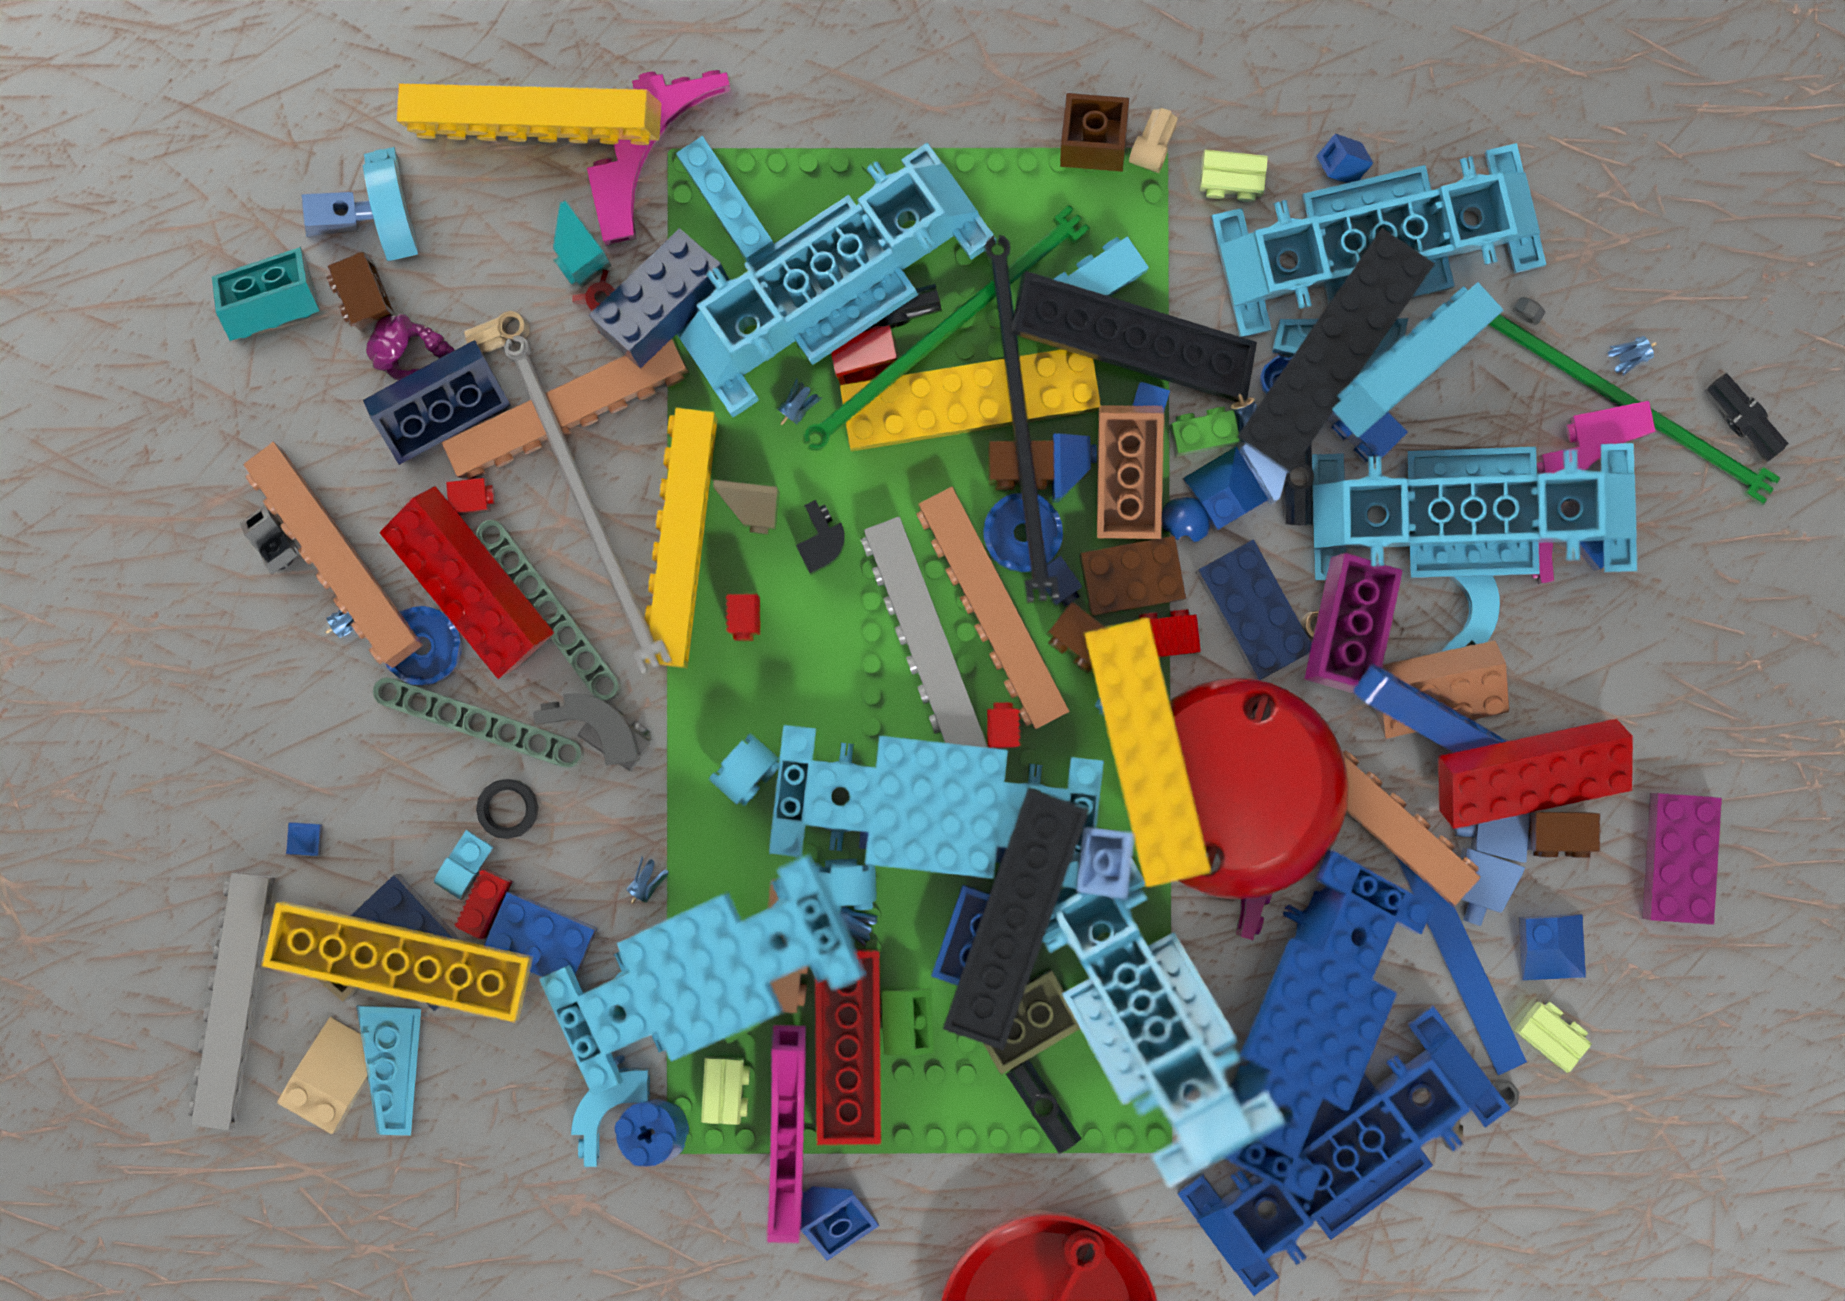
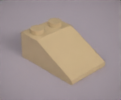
(328, 1077)

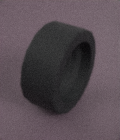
(483, 808)

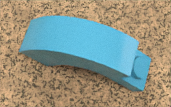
(389, 204)
(1483, 610)
(592, 1109)

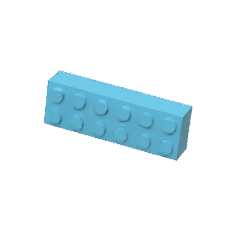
(1415, 357)

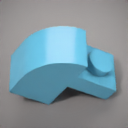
(463, 865)

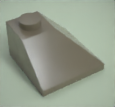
(752, 504)

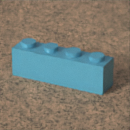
(724, 198)
(1109, 270)

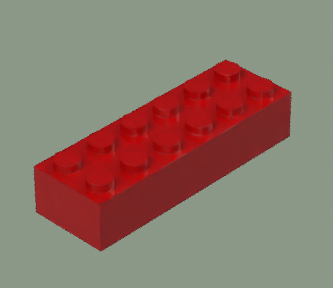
(466, 582)
(1535, 773)
(849, 1057)

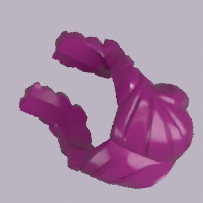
(391, 338)

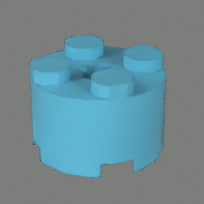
(744, 770)
(849, 882)

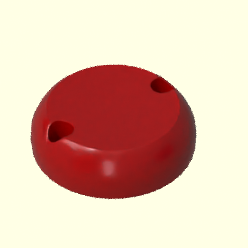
(1262, 789)
(1037, 1261)

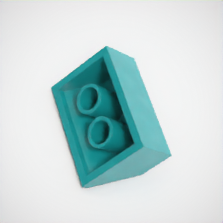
(577, 251)
(264, 294)

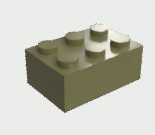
(1039, 1023)

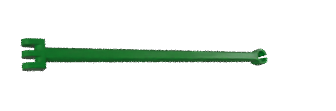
(910, 358)
(1753, 480)

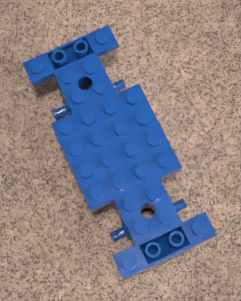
(1321, 1014)
(1362, 1154)

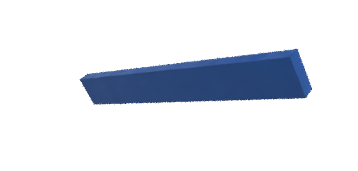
(1468, 977)

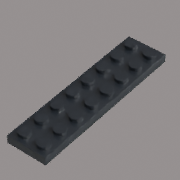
(1133, 337)
(1335, 350)
(1015, 918)

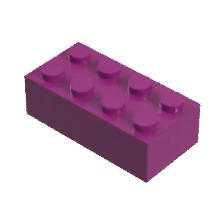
(1352, 621)
(1682, 858)

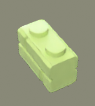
(1233, 174)
(1553, 1036)
(724, 1090)

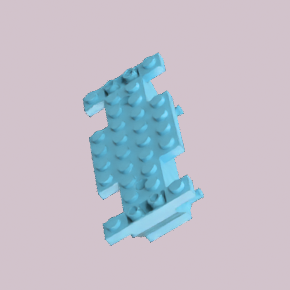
(1349, 217)
(830, 275)
(1476, 510)
(921, 804)
(703, 975)
(1155, 1029)

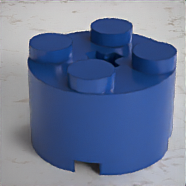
(635, 1137)

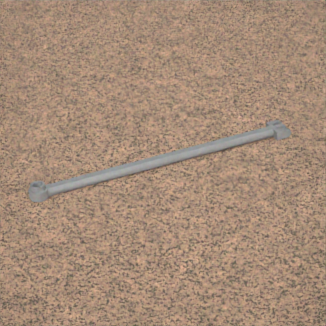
(647, 646)

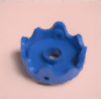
(1000, 532)
(444, 651)

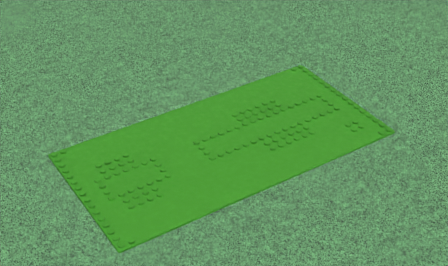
(834, 653)

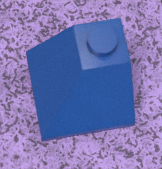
(1071, 462)
(1225, 488)
(1552, 947)
(834, 1219)

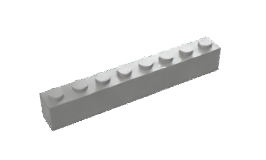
(922, 633)
(232, 1000)

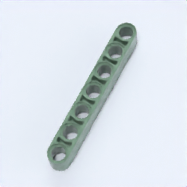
(562, 618)
(465, 713)

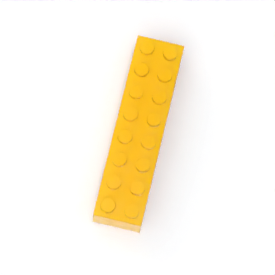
(529, 113)
(971, 399)
(682, 532)
(1147, 753)
(397, 961)

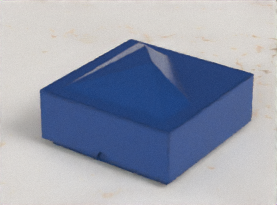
(304, 839)

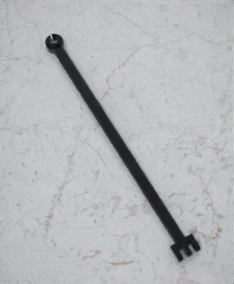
(1020, 425)

